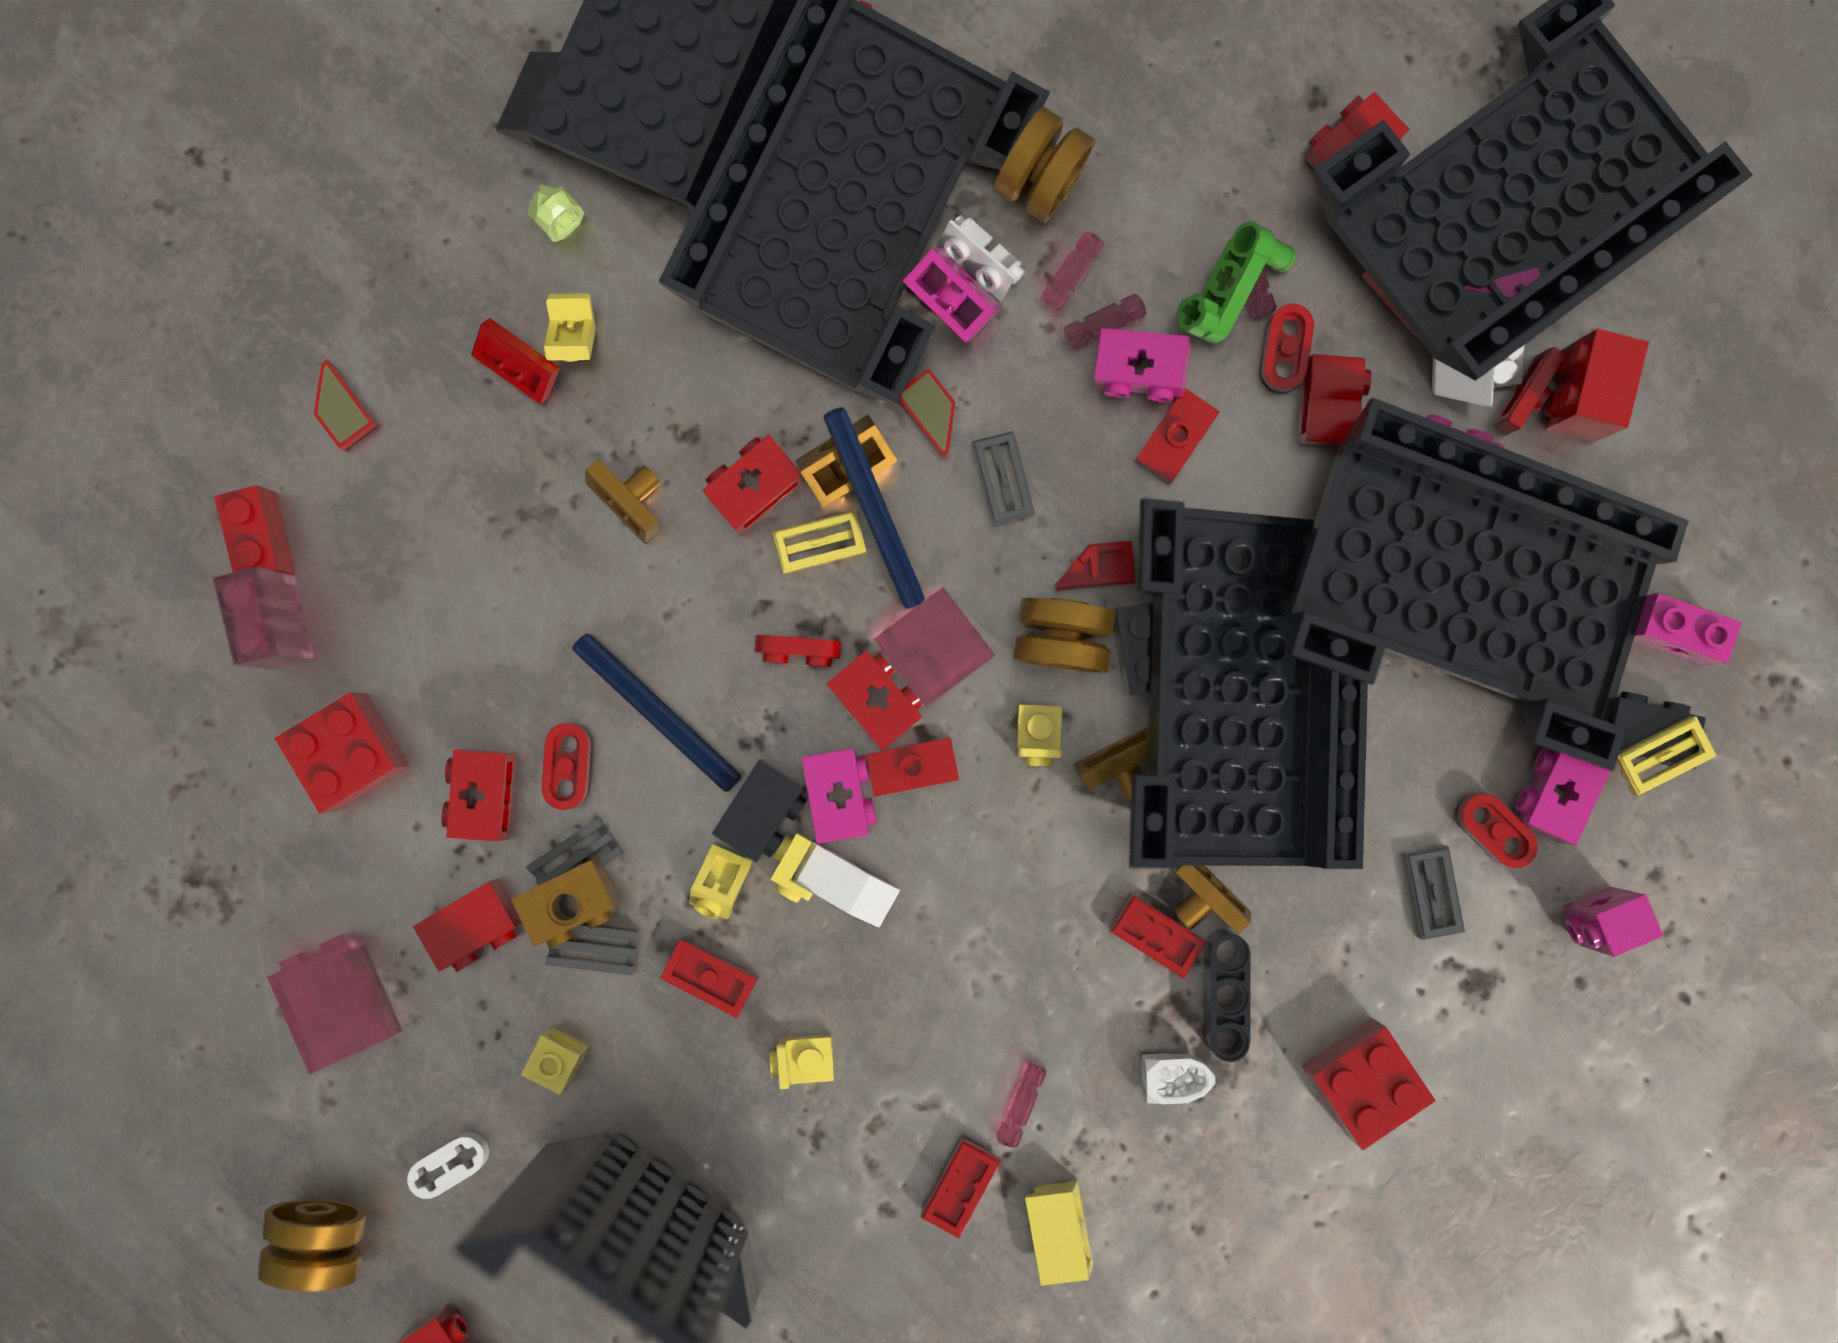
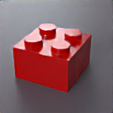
(1596, 385)
(342, 752)
(1368, 1083)

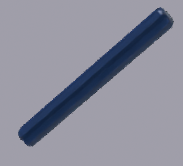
(874, 507)
(656, 712)

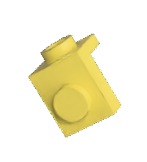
(570, 327)
(790, 856)

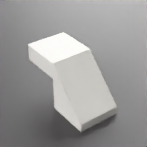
(845, 884)

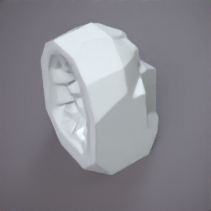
(1174, 1078)

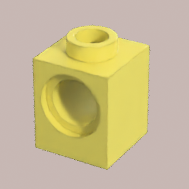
(555, 1060)

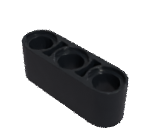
(1236, 1014)

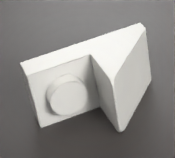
(1457, 386)

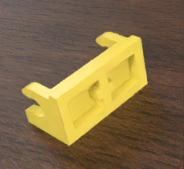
(1059, 1233)

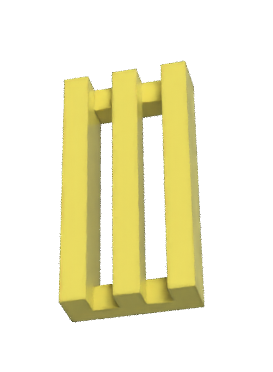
(785, 551)
(1630, 771)

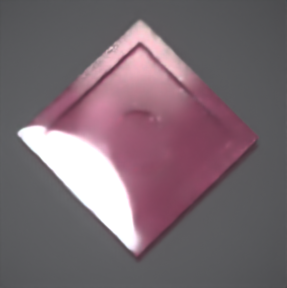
(934, 646)

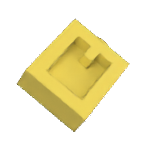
(1039, 734)
(719, 883)
(803, 1060)

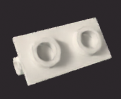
(966, 245)

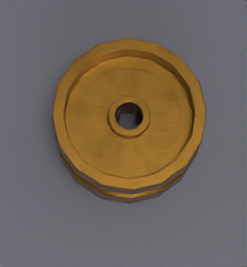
(1040, 163)
(1065, 629)
(311, 1245)

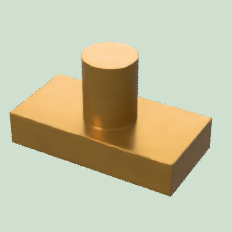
(626, 497)
(1116, 761)
(1208, 896)

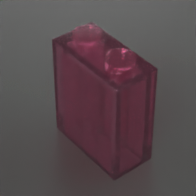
(263, 618)
(334, 1002)

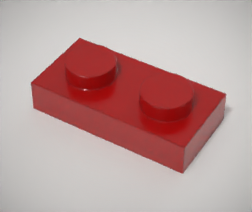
(709, 977)

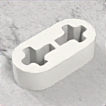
(453, 1173)

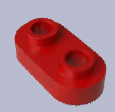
(1287, 349)
(779, 648)
(563, 765)
(1496, 829)

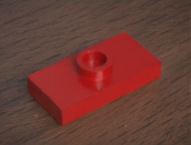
(514, 361)
(1531, 392)
(1177, 436)
(912, 767)
(1157, 936)
(960, 1187)

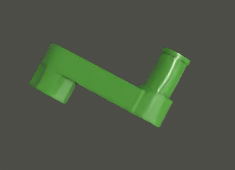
(1243, 258)

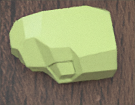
(555, 212)

